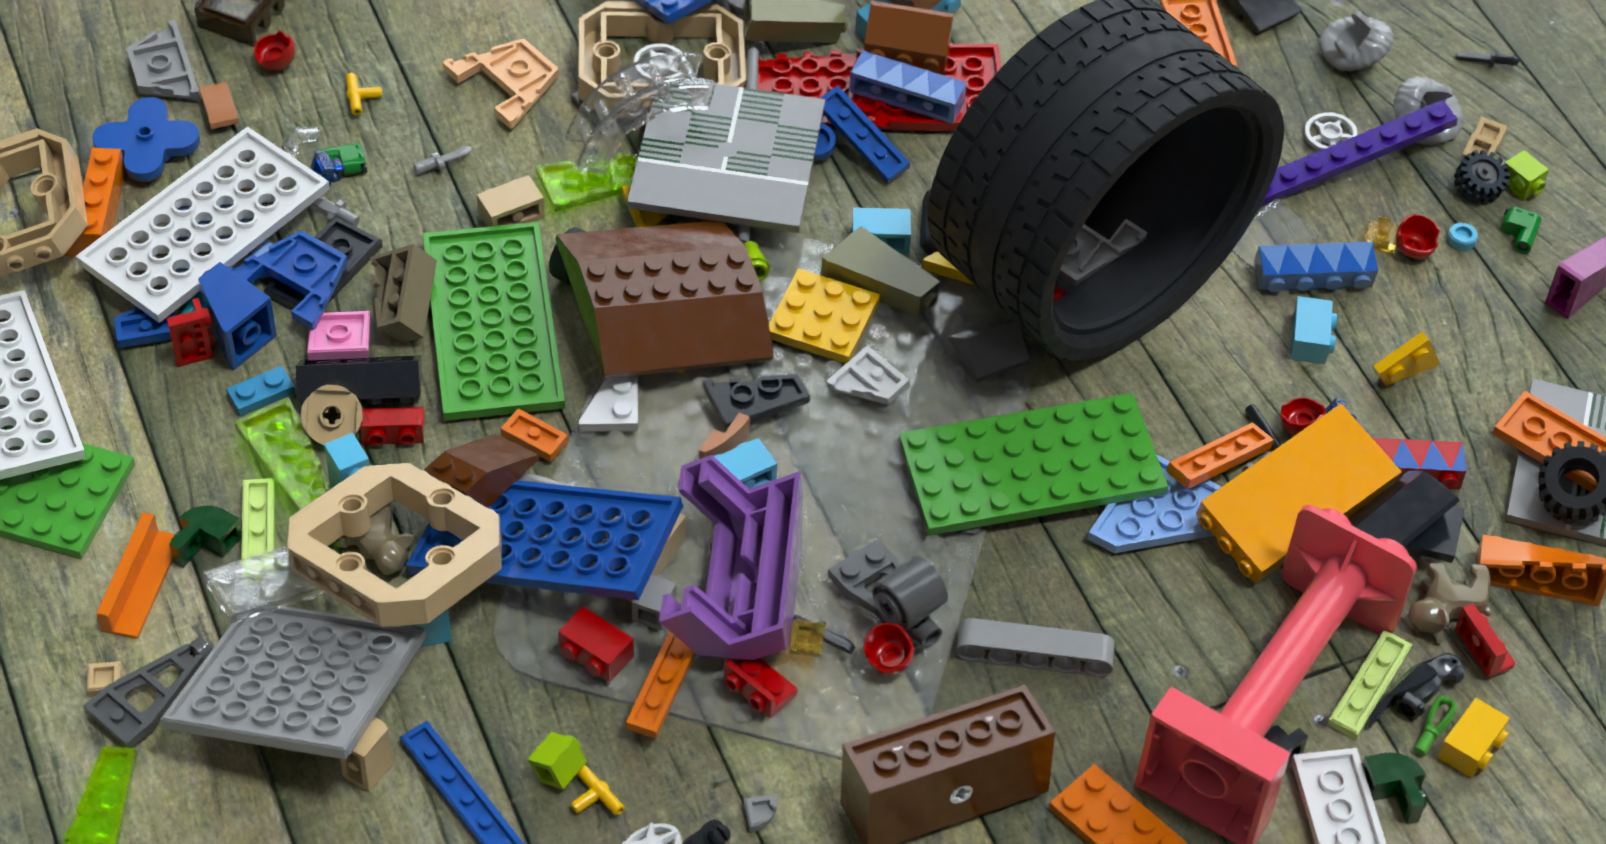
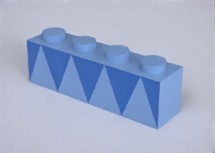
(907, 87)
(1315, 266)

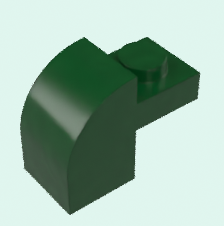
(206, 528)
(1397, 777)

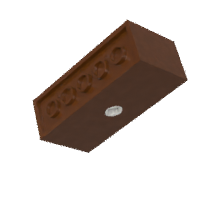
(947, 767)

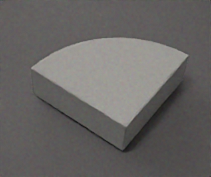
(760, 811)

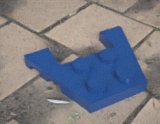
(304, 266)

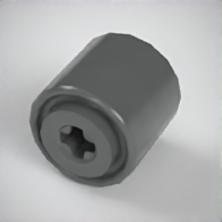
(909, 593)

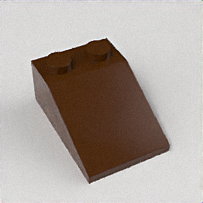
(483, 467)

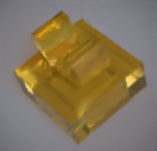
(1382, 234)
(807, 638)

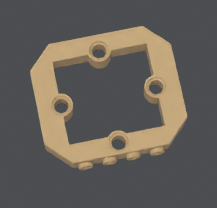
(601, 58)
(56, 191)
(347, 512)

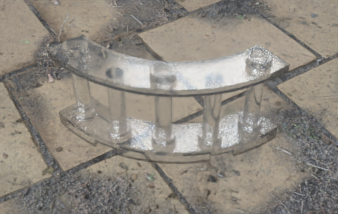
(605, 120)

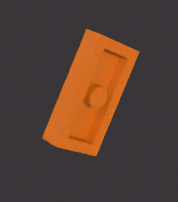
(534, 435)

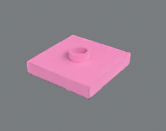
(340, 336)

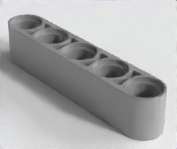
(1035, 647)

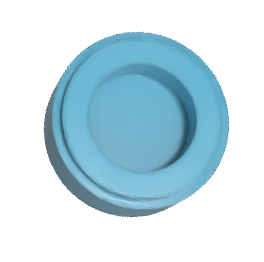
(1462, 236)

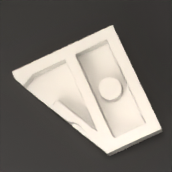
(869, 378)
(613, 406)

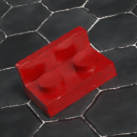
(190, 335)
(392, 426)
(1483, 641)
(759, 684)

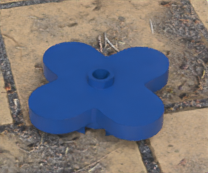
(148, 138)

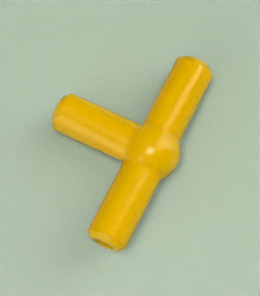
(354, 93)
(597, 790)

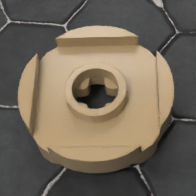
(320, 402)

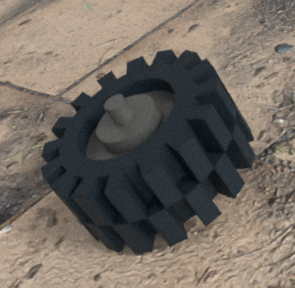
(1481, 177)

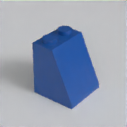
(238, 313)

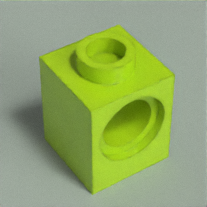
(1526, 175)

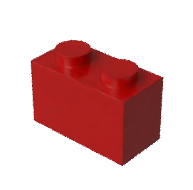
(595, 644)

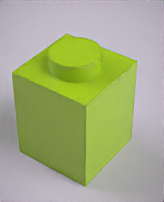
(557, 760)

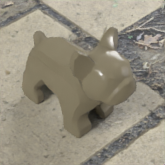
(380, 544)
(1447, 597)

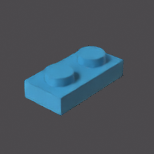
(260, 391)

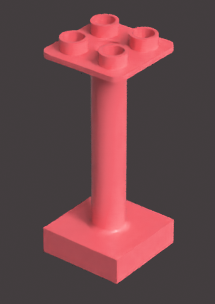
(1219, 762)

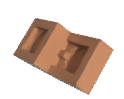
(219, 105)
(723, 442)

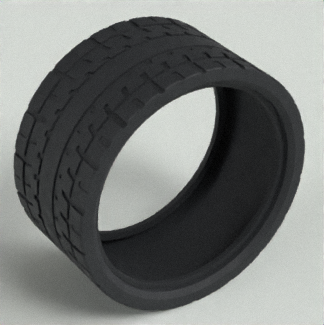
(1095, 127)

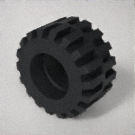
(1567, 460)

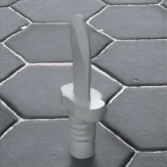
(437, 161)
(337, 210)

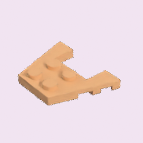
(516, 69)

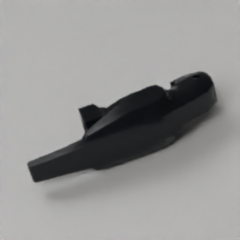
(1420, 686)

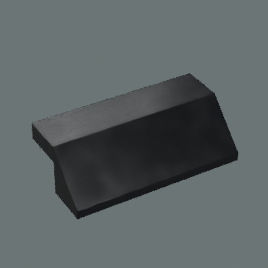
(1405, 508)

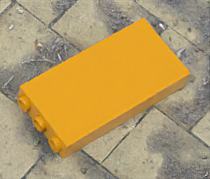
(1321, 466)

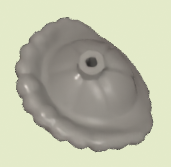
(1355, 42)
(1422, 92)

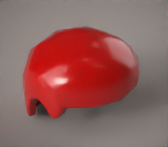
(274, 51)
(1417, 236)
(1300, 414)
(888, 648)

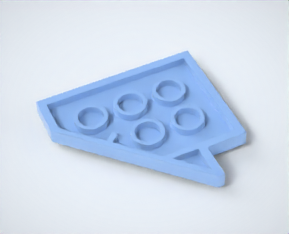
(1153, 519)

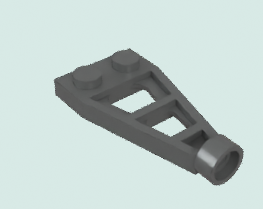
(863, 568)
(122, 718)

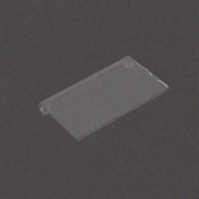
(1272, 226)

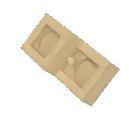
(1486, 136)

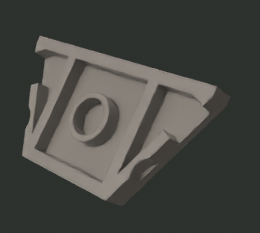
(163, 65)

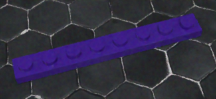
(1360, 149)

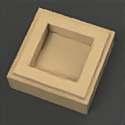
(101, 675)

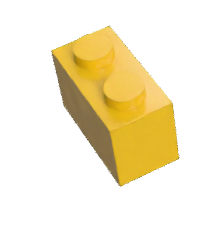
(1474, 737)

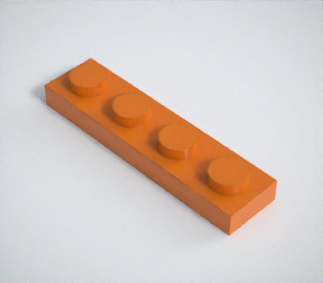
(1219, 455)
(660, 687)

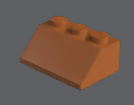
(909, 35)

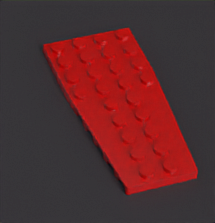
(818, 75)

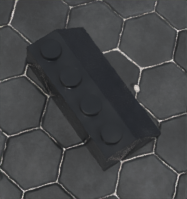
(365, 377)

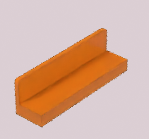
(136, 580)

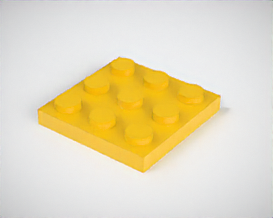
(823, 316)

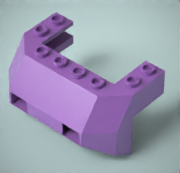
(750, 567)

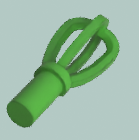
(1431, 733)

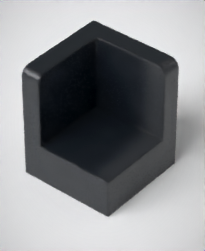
(1293, 743)

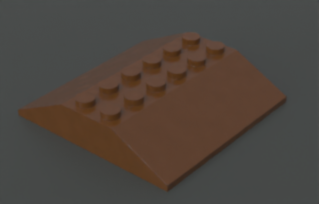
(667, 297)

